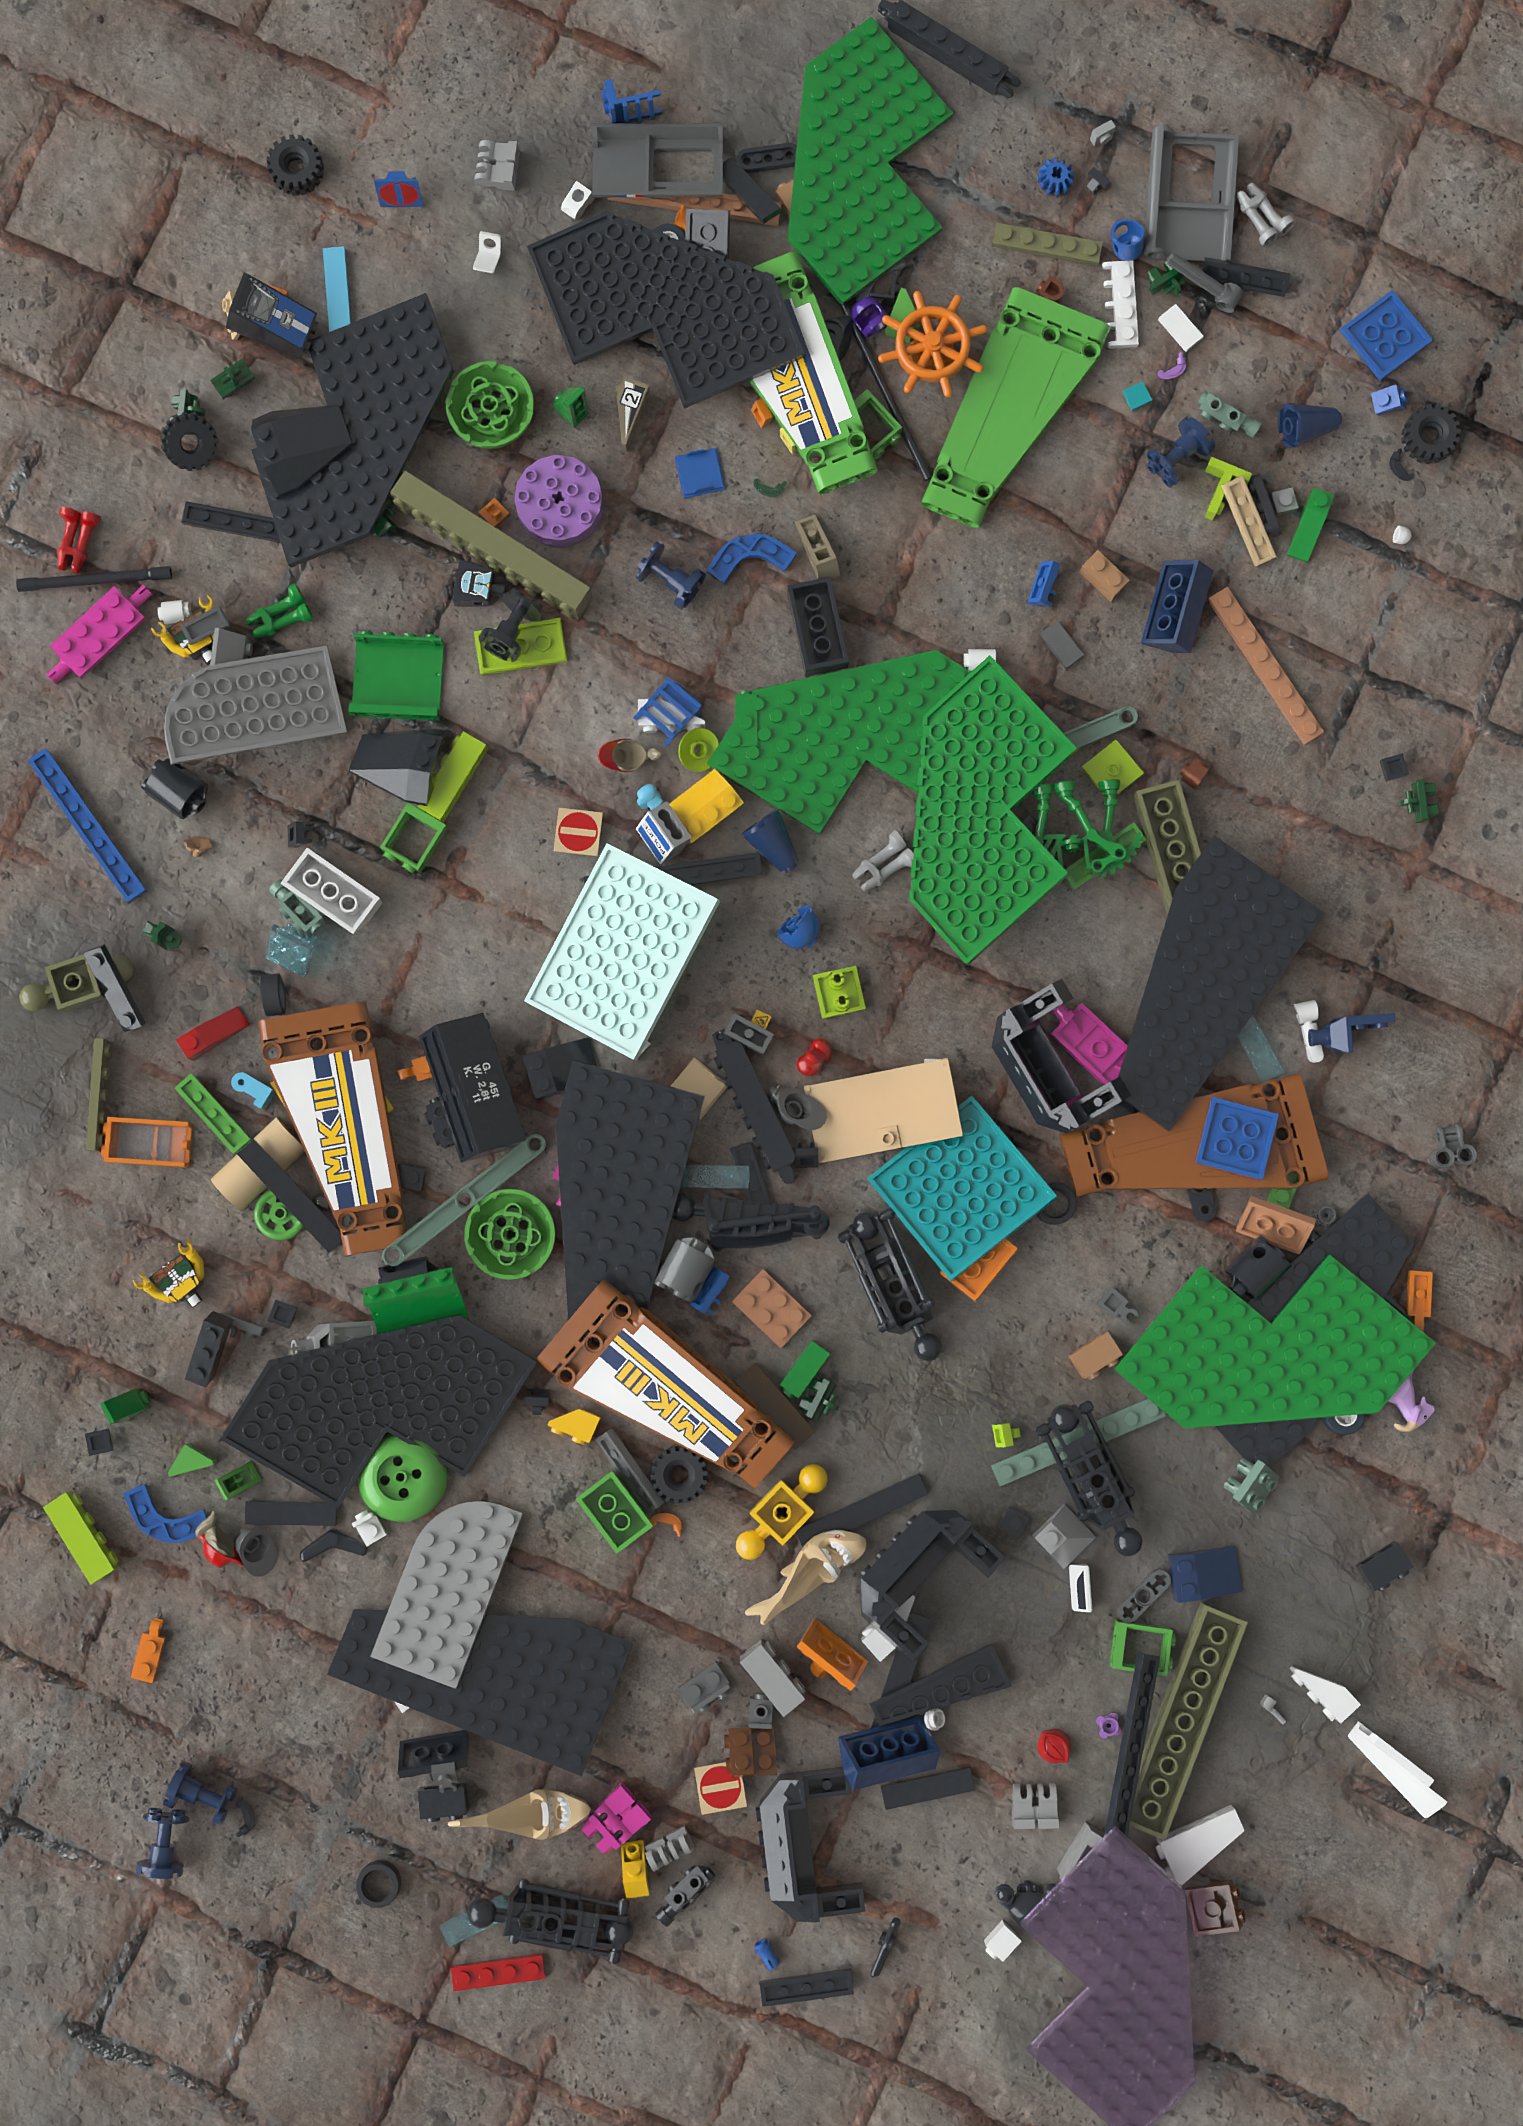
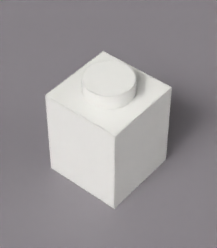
(1001, 1941)

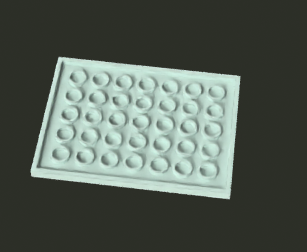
(622, 951)

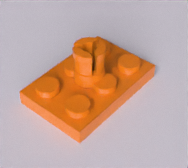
(983, 1273)
(831, 1655)

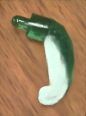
(769, 491)

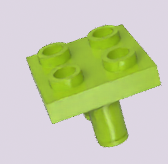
(839, 992)

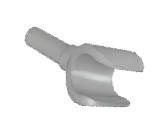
(1268, 1703)

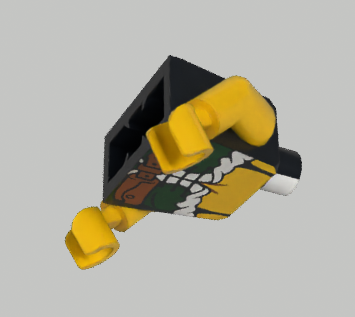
(178, 643)
(177, 1278)

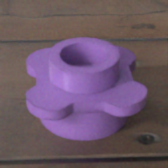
(1114, 1729)

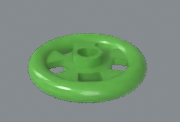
(262, 1219)

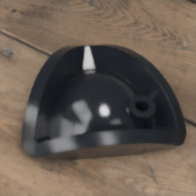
(840, 333)

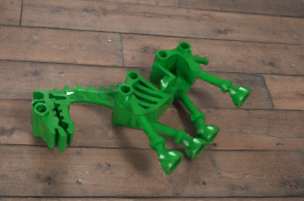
(1102, 839)

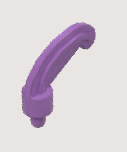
(1175, 371)

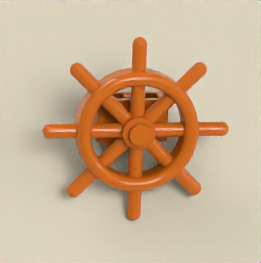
(932, 354)

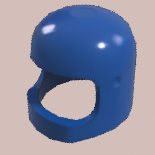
(1129, 244)

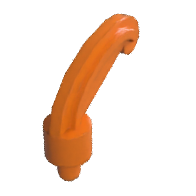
(669, 1519)

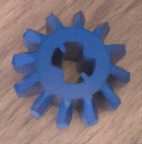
(1055, 169)

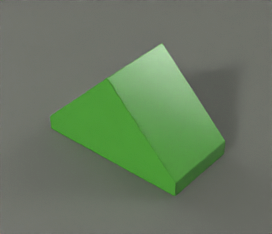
(191, 1459)
(238, 1480)

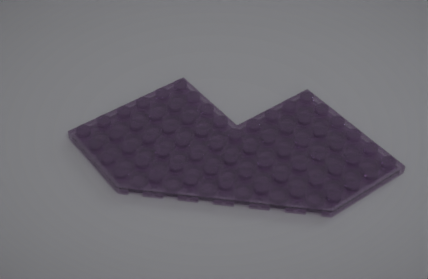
(1125, 1937)

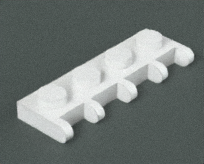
(1123, 304)

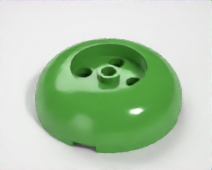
(478, 384)
(483, 1231)
(423, 1492)

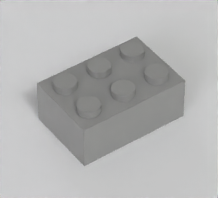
(773, 1677)

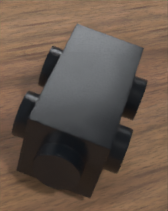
(436, 1116)

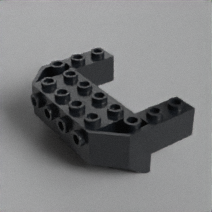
(1040, 1071)
(909, 1563)
(789, 1848)

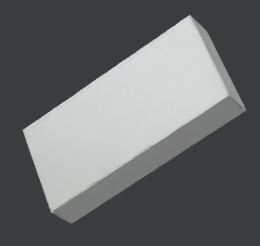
(1180, 328)

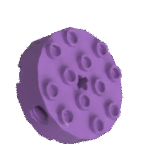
(570, 519)

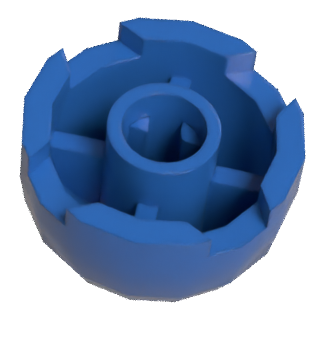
(801, 929)

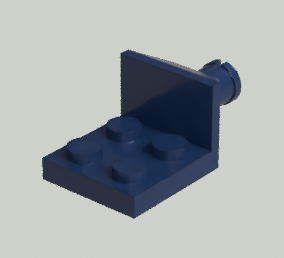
(1338, 1035)

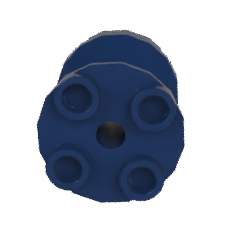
(1192, 440)
(677, 580)
(192, 1790)
(161, 1861)

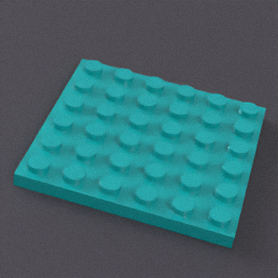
(963, 1191)

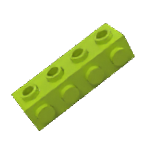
(454, 775)
(81, 1536)

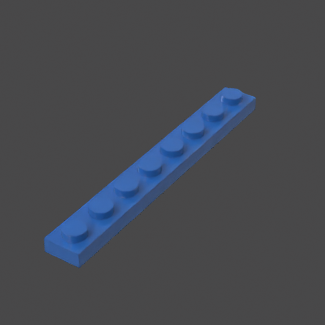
(87, 825)

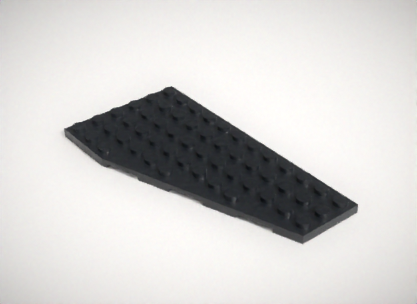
(1213, 966)
(619, 1178)
(1373, 1251)
(525, 1684)

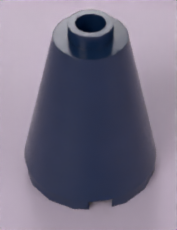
(1306, 422)
(773, 841)

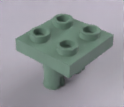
(1255, 1487)

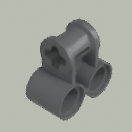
(1451, 1147)

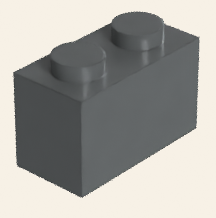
(749, 1034)

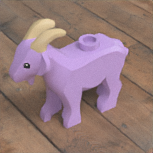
(1405, 1401)

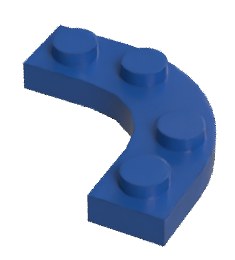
(747, 547)
(156, 1524)

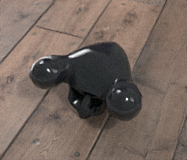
(1024, 1899)

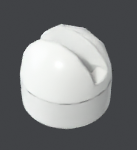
(1401, 535)

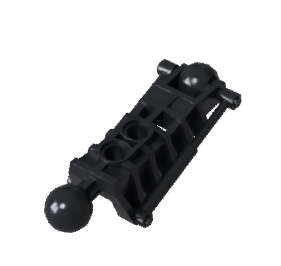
(750, 1224)
(866, 1227)
(1065, 1420)
(618, 1929)

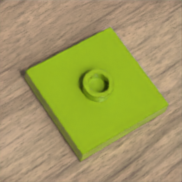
(1113, 763)

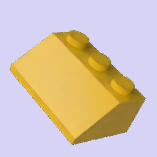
(705, 804)

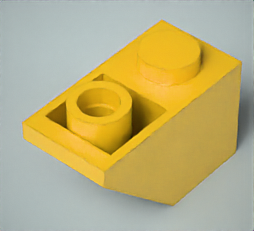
(578, 1424)
(634, 1869)

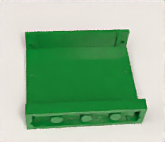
(397, 676)
(414, 1300)

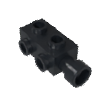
(689, 1889)

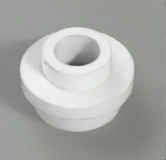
(934, 1719)

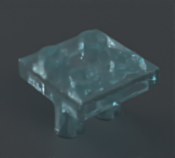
(289, 949)

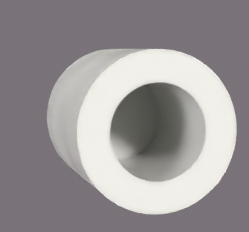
(976, 656)

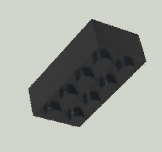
(817, 626)

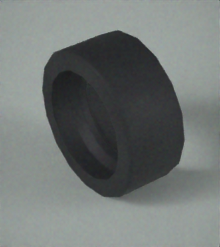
(273, 994)
(1070, 1208)
(361, 1890)

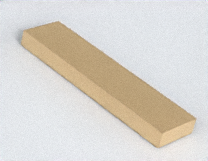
(1248, 520)

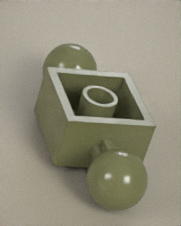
(61, 979)

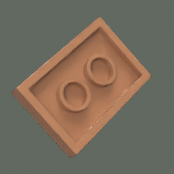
(1277, 1224)
(771, 1308)

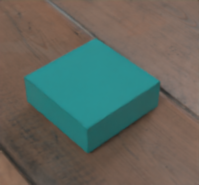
(1137, 396)

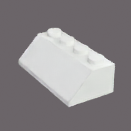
(331, 891)

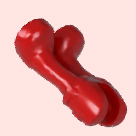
(88, 523)
(811, 1062)

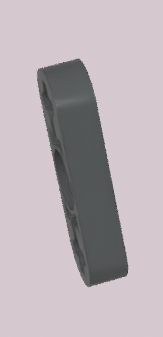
(1144, 1605)

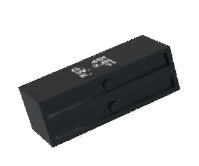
(472, 1087)

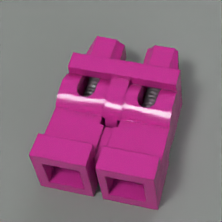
(632, 1819)

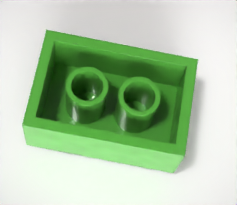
(615, 1511)

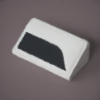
(1080, 1587)

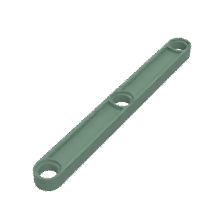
(1100, 728)
(452, 1209)

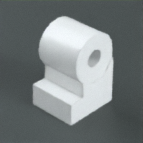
(577, 201)

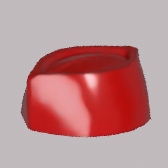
(1054, 1746)

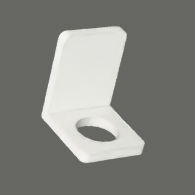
(488, 256)

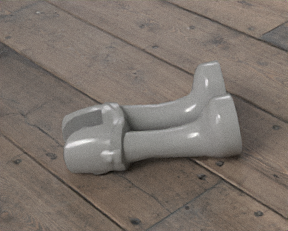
(1259, 200)
(895, 845)

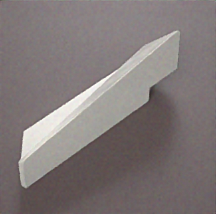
(1400, 1771)

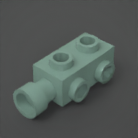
(1222, 414)
(304, 911)

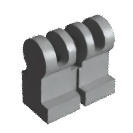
(506, 158)
(1025, 1814)
(662, 1853)

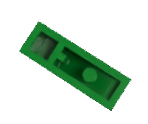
(572, 405)
(1310, 524)
(126, 1406)

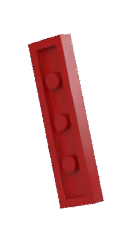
(498, 1972)

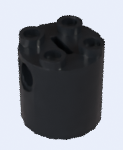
(176, 788)
(406, 1269)
(1257, 1269)

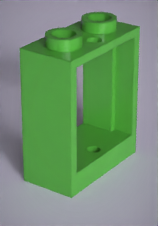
(866, 400)
(422, 817)
(1118, 1645)

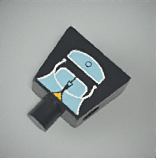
(475, 586)

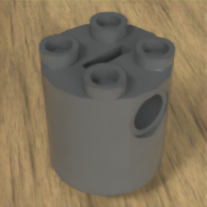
(686, 1268)

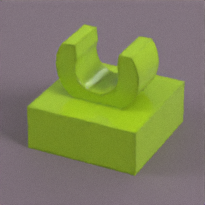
(1004, 1434)

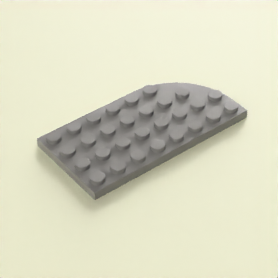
(253, 705)
(447, 1590)

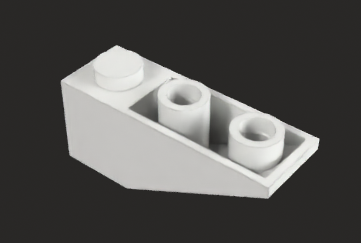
(648, 727)
(876, 1642)
(1333, 1696)

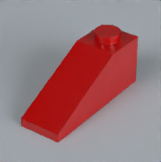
(212, 1033)

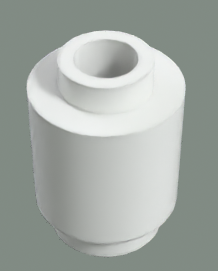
(174, 611)

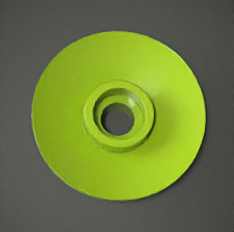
(706, 744)

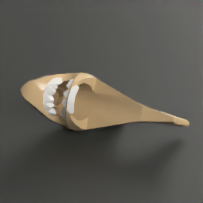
(816, 1563)
(534, 1815)

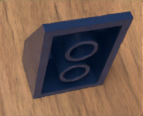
(1204, 1574)

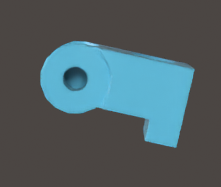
(247, 1084)

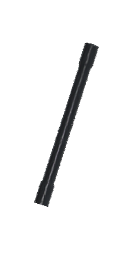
(36, 584)

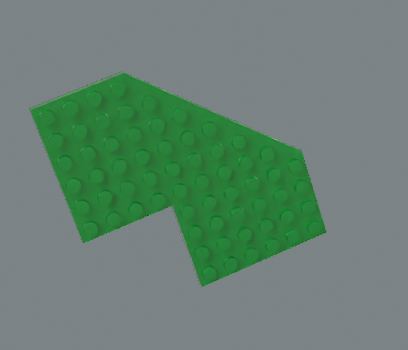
(847, 203)
(826, 728)
(972, 856)
(1322, 1356)

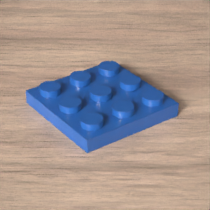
(1386, 335)
(1236, 1138)

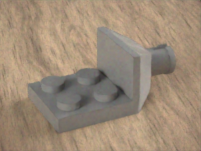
(334, 1333)

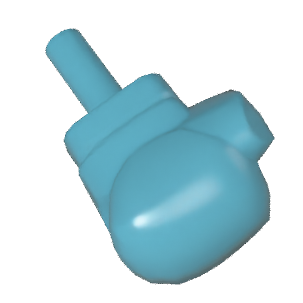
(649, 797)

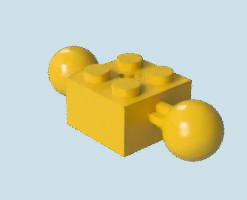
(811, 1480)

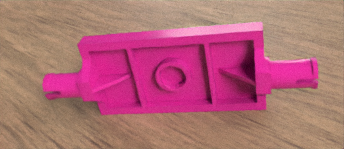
(97, 633)
(1090, 1042)

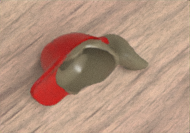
(625, 755)
(216, 1546)

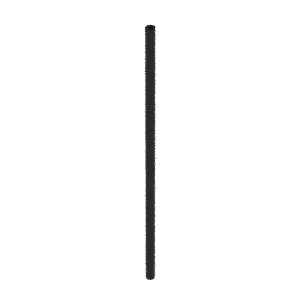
(887, 395)

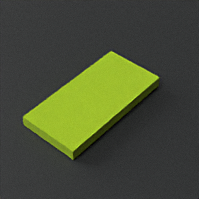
(540, 645)

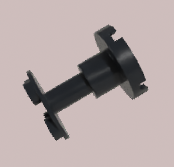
(502, 641)

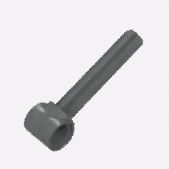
(1225, 295)

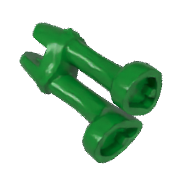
(265, 614)

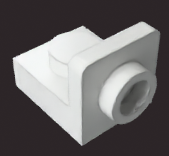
(369, 1527)

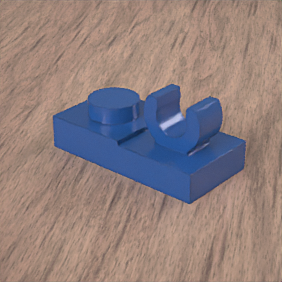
(1043, 582)
(713, 1285)

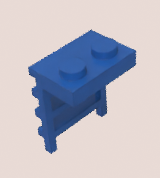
(618, 107)
(677, 697)

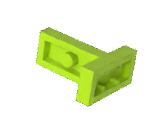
(1227, 473)

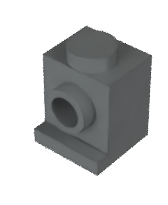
(760, 1721)

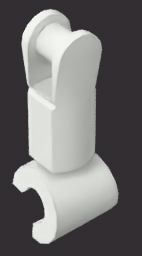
(1307, 1013)

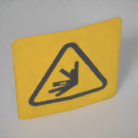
(761, 1019)

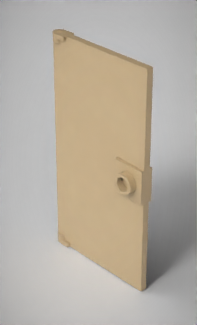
(886, 1110)

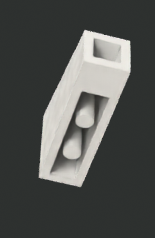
(1198, 1843)

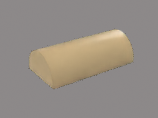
(240, 1183)

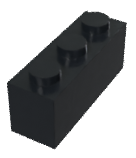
(209, 1349)

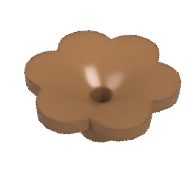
(197, 845)

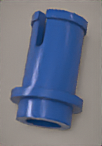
(767, 1954)

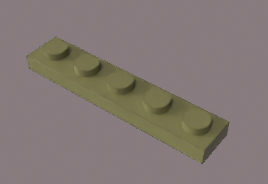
(1047, 244)
(98, 1095)

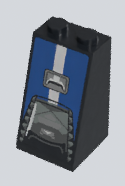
(271, 317)

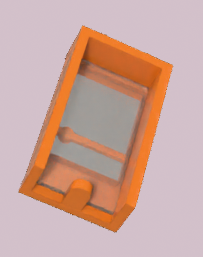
(147, 1142)

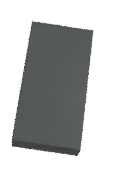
(204, 624)
(1061, 644)

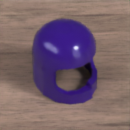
(868, 316)

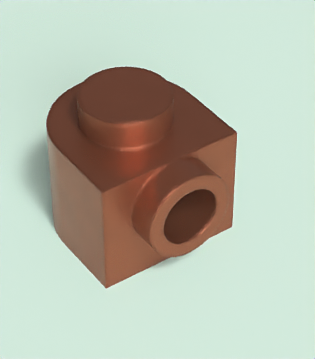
(1051, 289)
(1193, 773)

